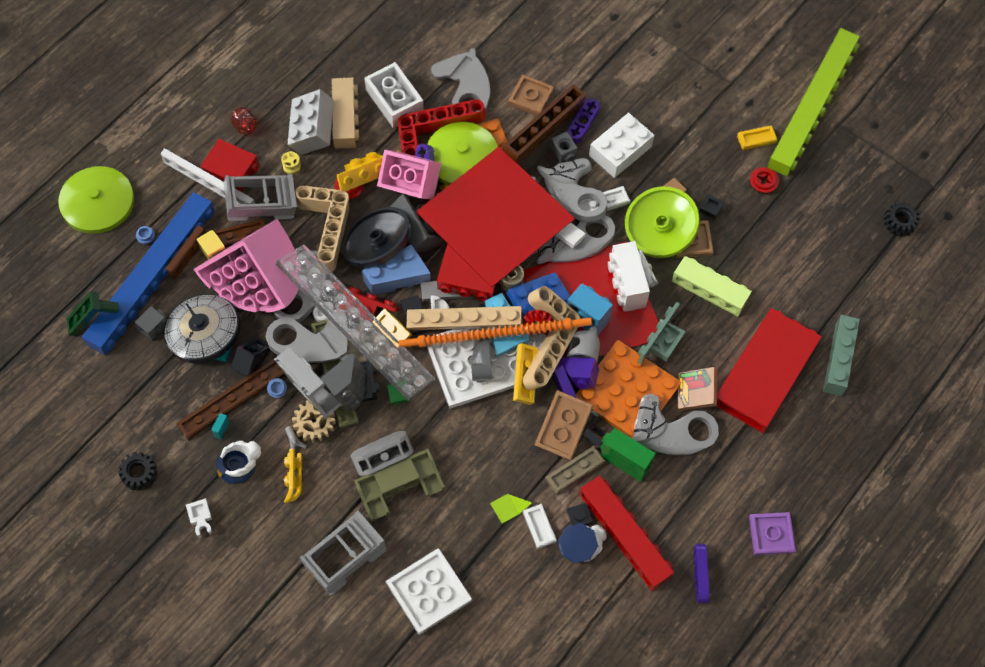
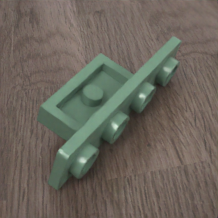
(665, 339)

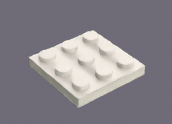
(428, 591)

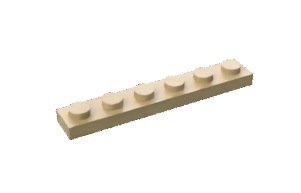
(464, 318)

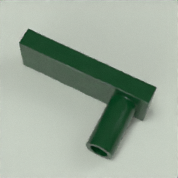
(87, 310)

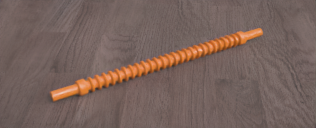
(567, 324)

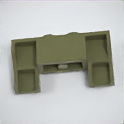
(397, 478)

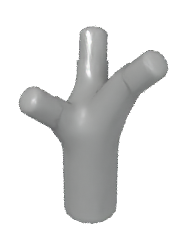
(294, 441)

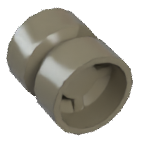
(512, 280)

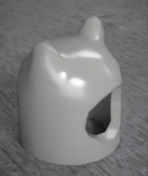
(585, 344)

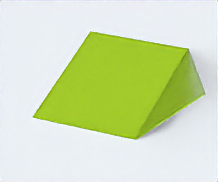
(509, 507)

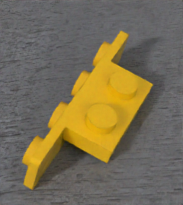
(360, 171)

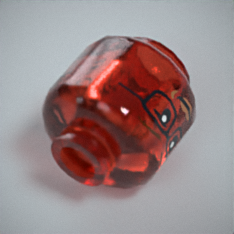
(243, 120)

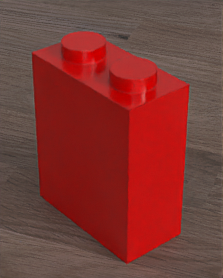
(229, 160)

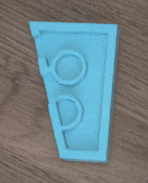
(504, 344)

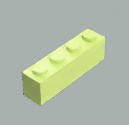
(711, 286)

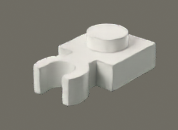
(199, 514)

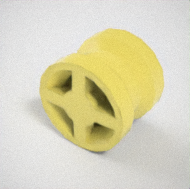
(293, 159)

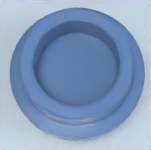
(145, 235)
(277, 388)

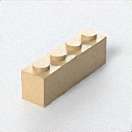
(344, 113)

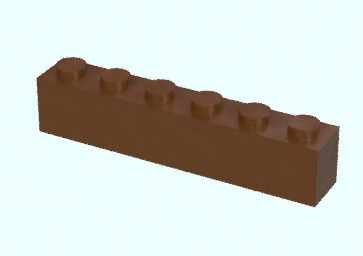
(545, 124)

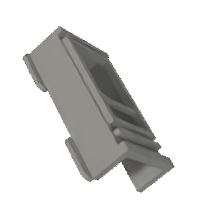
(282, 210)
(307, 382)
(367, 537)

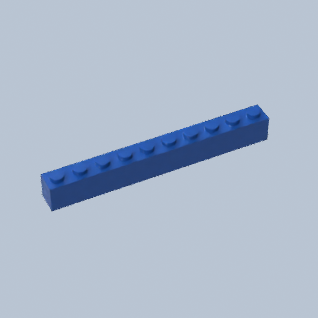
(147, 274)

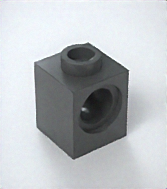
(562, 142)
(151, 323)

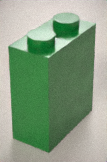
(627, 454)

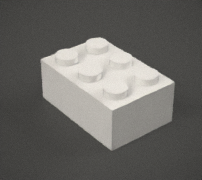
(393, 93)
(621, 145)
(628, 276)

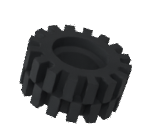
(905, 210)
(145, 479)

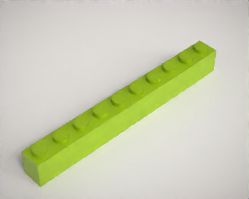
(813, 102)

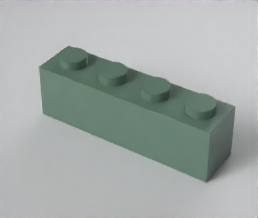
(841, 355)

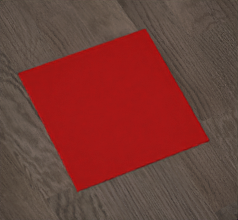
(495, 216)
(628, 327)

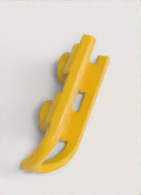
(292, 481)

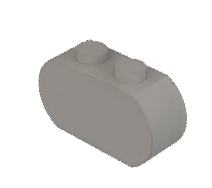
(382, 453)

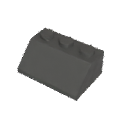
(422, 237)
(347, 382)

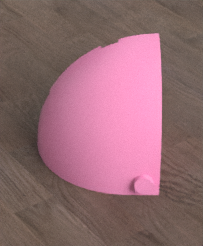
(249, 272)

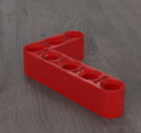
(434, 122)

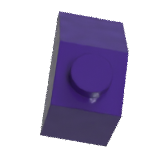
(581, 371)

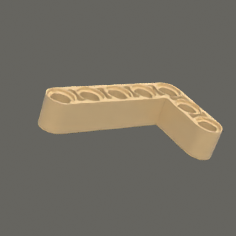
(337, 206)
(554, 343)

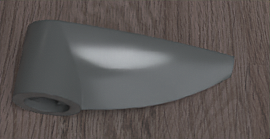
(481, 361)

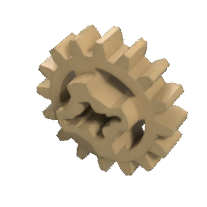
(305, 423)

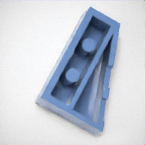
(400, 271)

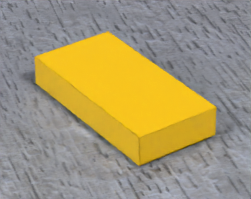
(757, 137)

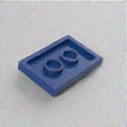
(519, 294)

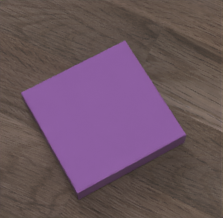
(772, 533)

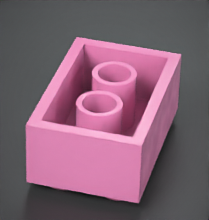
(409, 174)

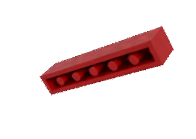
(626, 533)

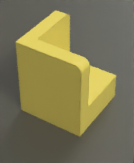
(210, 244)

